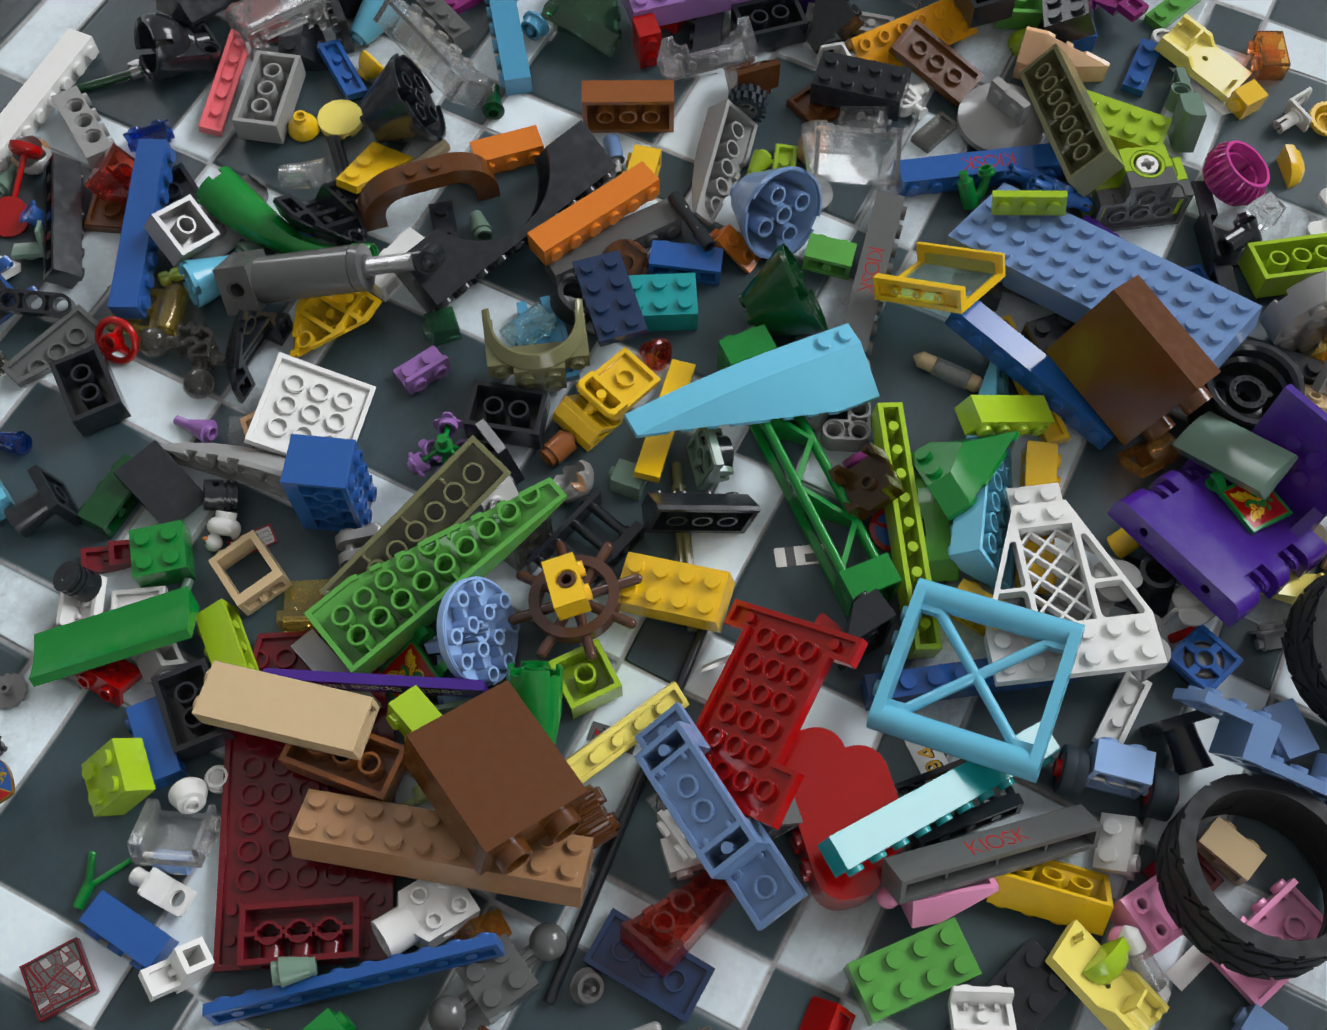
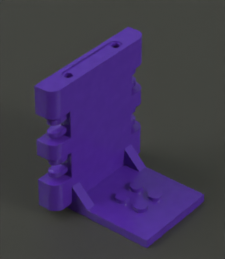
(1209, 546)

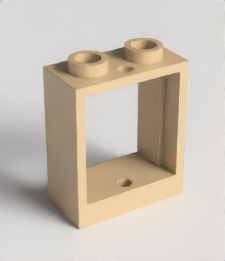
(261, 591)

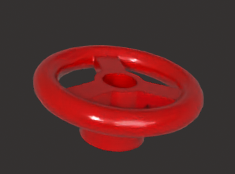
(114, 341)

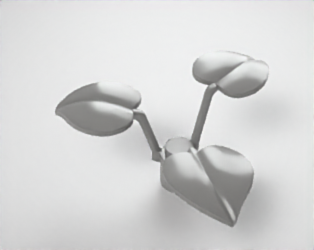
(1189, 608)

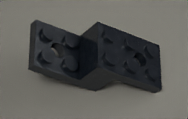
(340, 12)

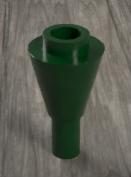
(493, 107)

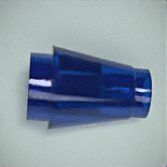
(15, 442)

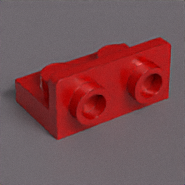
(110, 680)

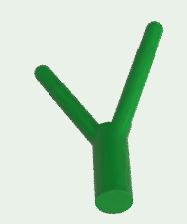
(89, 884)

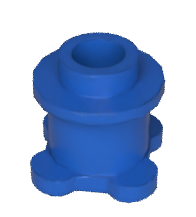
(31, 214)

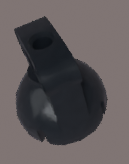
(175, 47)

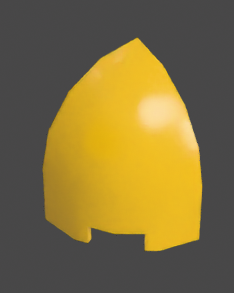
(1291, 165)

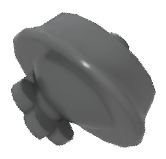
(586, 986)

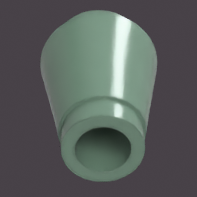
(480, 227)
(292, 970)

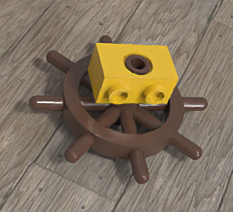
(568, 583)

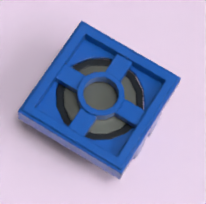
(1203, 661)

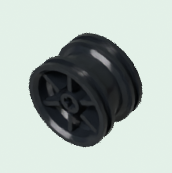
(1249, 384)

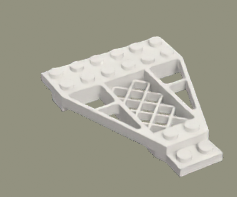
(1108, 642)

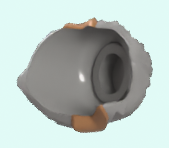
(33, 166)
(576, 480)

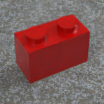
(646, 39)

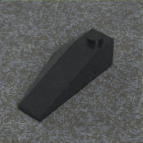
(304, 42)

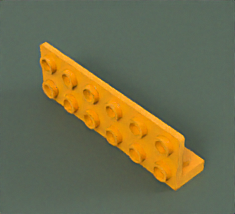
(941, 18)

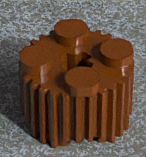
(596, 819)

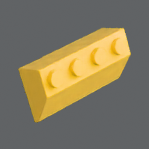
(1057, 894)

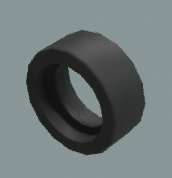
(561, 306)

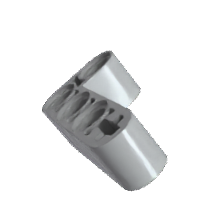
(847, 428)

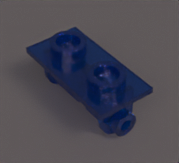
(156, 130)

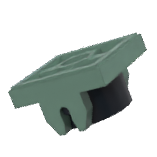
(710, 457)

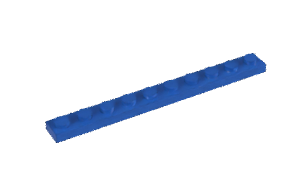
(354, 979)

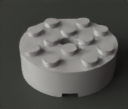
(1299, 317)

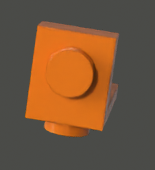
(735, 247)

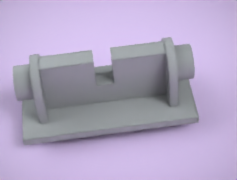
(1269, 635)

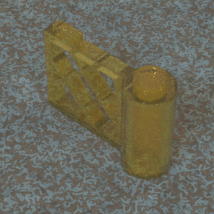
(165, 312)

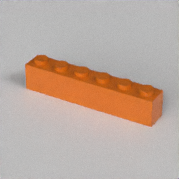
(593, 213)

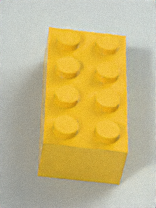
(677, 592)

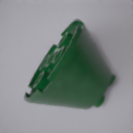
(782, 299)

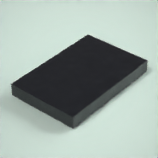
(160, 484)

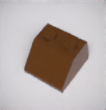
(760, 73)

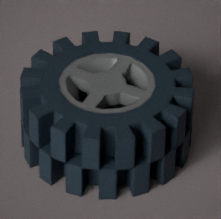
(750, 101)

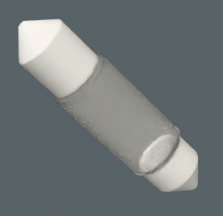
(1145, 962)

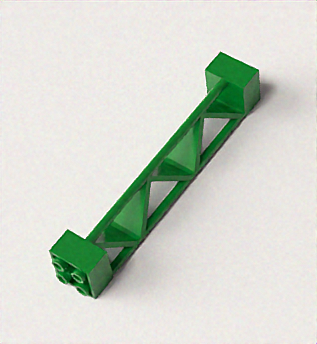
(849, 582)

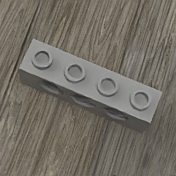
(83, 123)

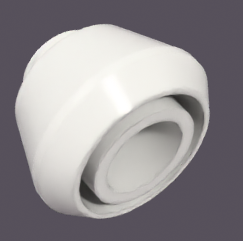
(188, 795)

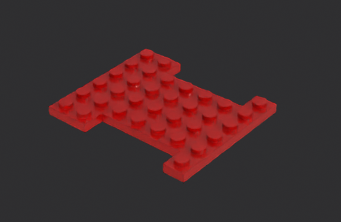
(764, 703)

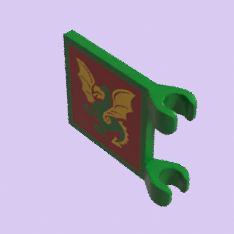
(1247, 507)
(413, 661)

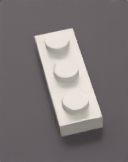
(1123, 708)

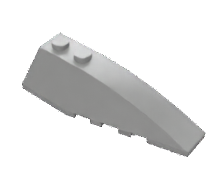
(719, 157)

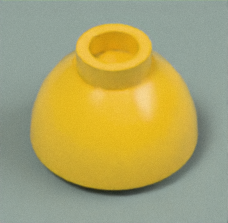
(368, 66)
(303, 126)

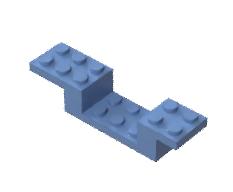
(1249, 739)
(711, 820)

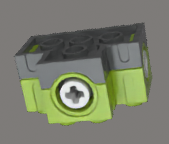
(1143, 193)

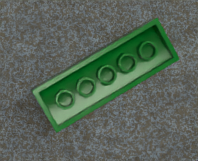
(113, 635)

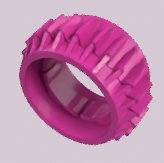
(1235, 173)

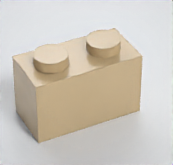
(1229, 851)

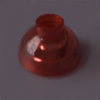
(656, 353)

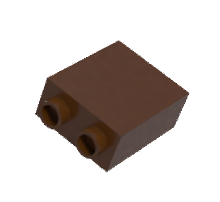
(1134, 363)
(495, 779)

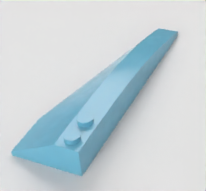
(795, 380)
(981, 531)

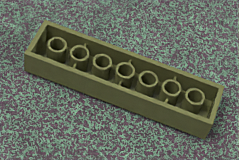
(1070, 121)
(439, 504)

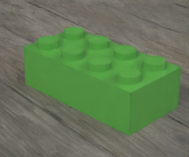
(911, 971)

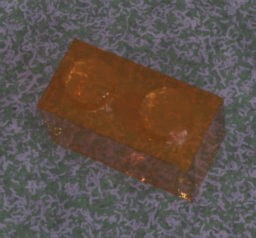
(1269, 55)

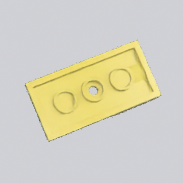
(1192, 44)
(1123, 1003)

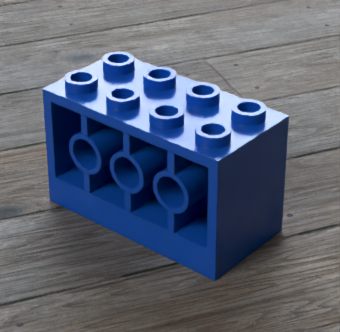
(328, 483)

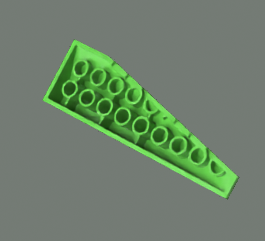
(365, 609)

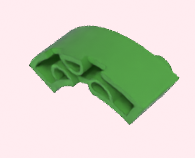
(936, 534)

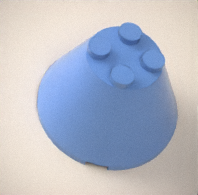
(776, 208)

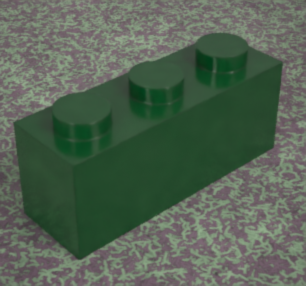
(108, 504)

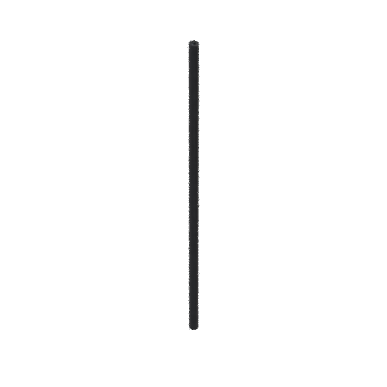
(613, 845)

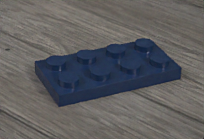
(609, 298)
(674, 994)

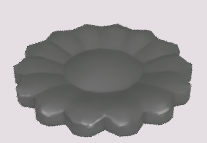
(12, 690)

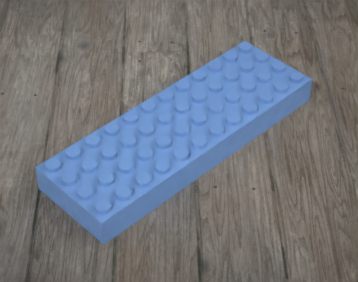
(1076, 265)

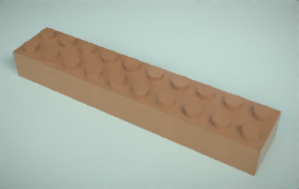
(420, 846)

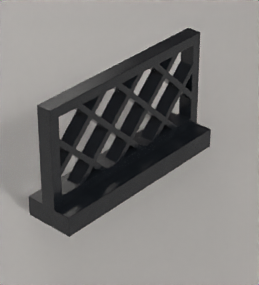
(969, 821)

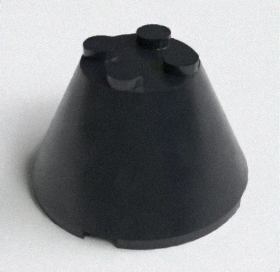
(401, 105)

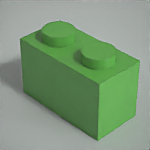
(829, 256)

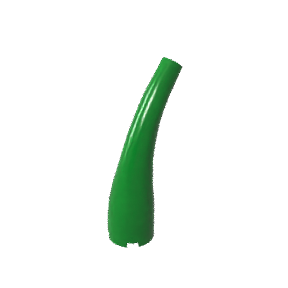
(246, 213)
(541, 692)

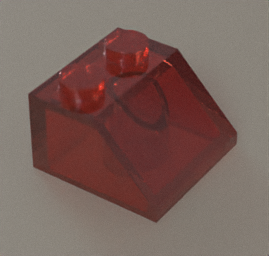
(112, 175)

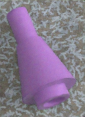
(202, 429)

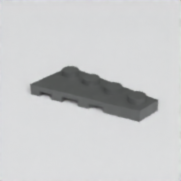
(66, 336)

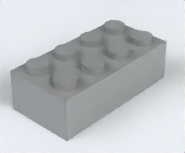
(269, 97)

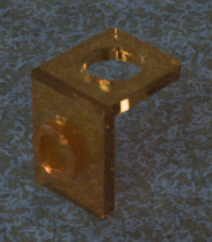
(489, 922)

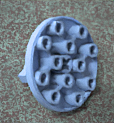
(476, 631)

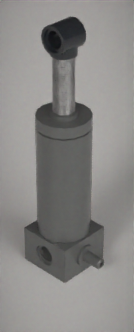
(254, 280)

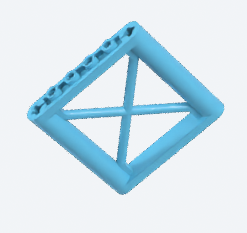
(938, 600)

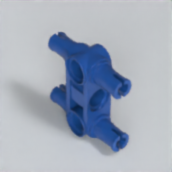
(1039, 179)

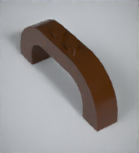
(422, 177)

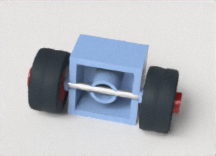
(1118, 771)

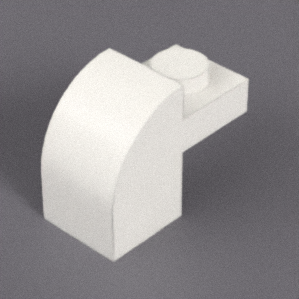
(180, 971)

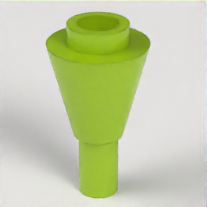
(759, 161)

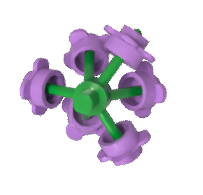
(438, 448)

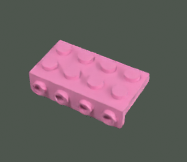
(1284, 916)

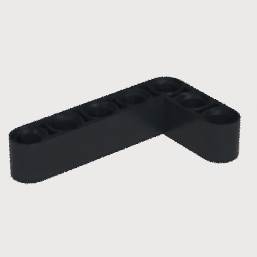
(25, 297)

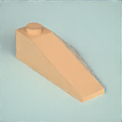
(1037, 41)

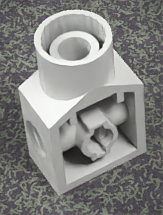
(424, 916)

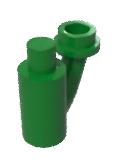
(968, 194)

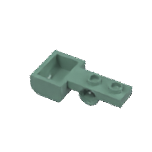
(1187, 112)

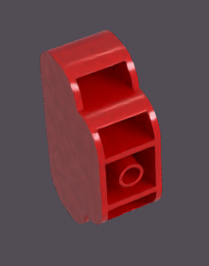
(836, 792)

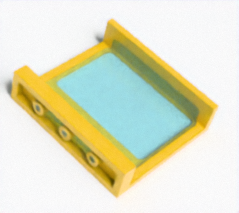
(943, 278)

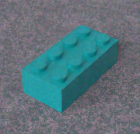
(667, 300)

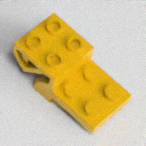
(605, 398)

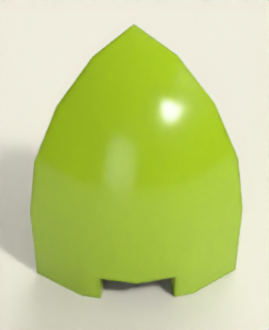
(1108, 962)

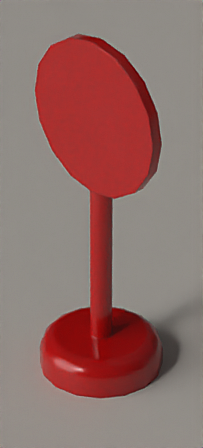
(11, 205)

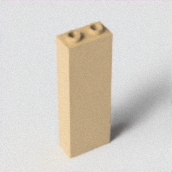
(286, 710)

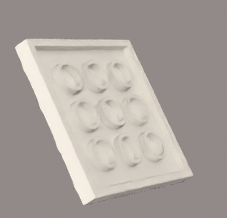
(307, 402)

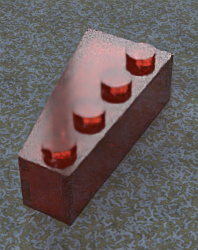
(677, 922)

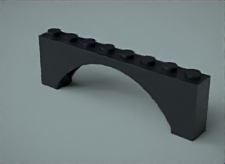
(833, 23)

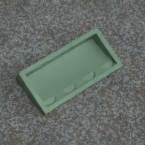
(1235, 453)

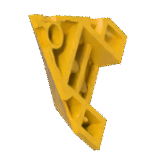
(328, 317)

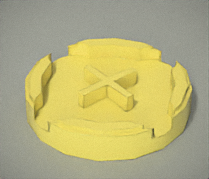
(340, 118)

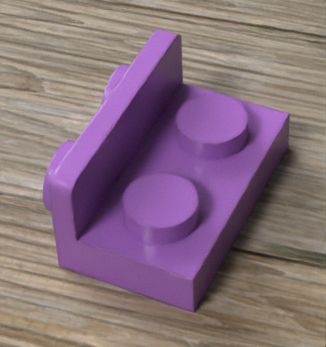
(422, 370)

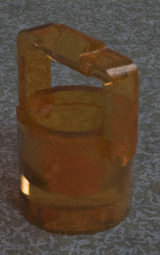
(1149, 456)

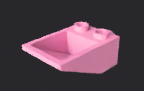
(940, 906)
(1147, 912)

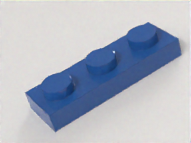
(1140, 68)
(342, 69)

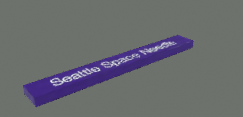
(386, 683)

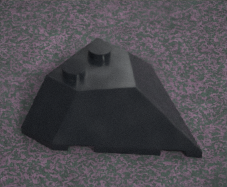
(326, 217)
(245, 338)

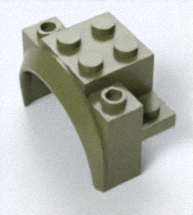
(541, 364)

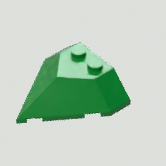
(960, 468)

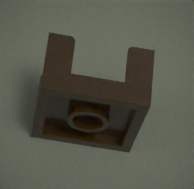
(868, 483)

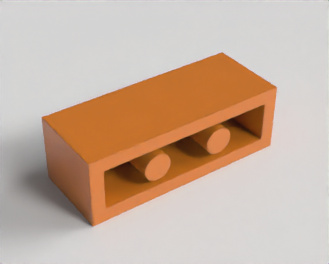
(510, 148)

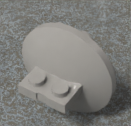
(999, 117)

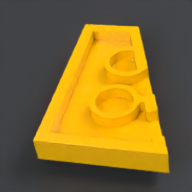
(368, 164)

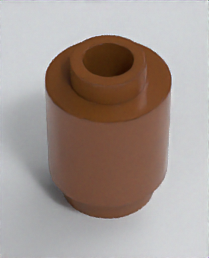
(558, 448)

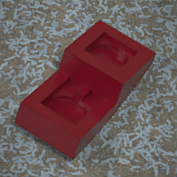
(107, 558)

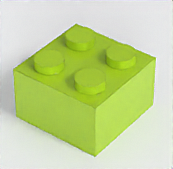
(587, 682)
(118, 777)

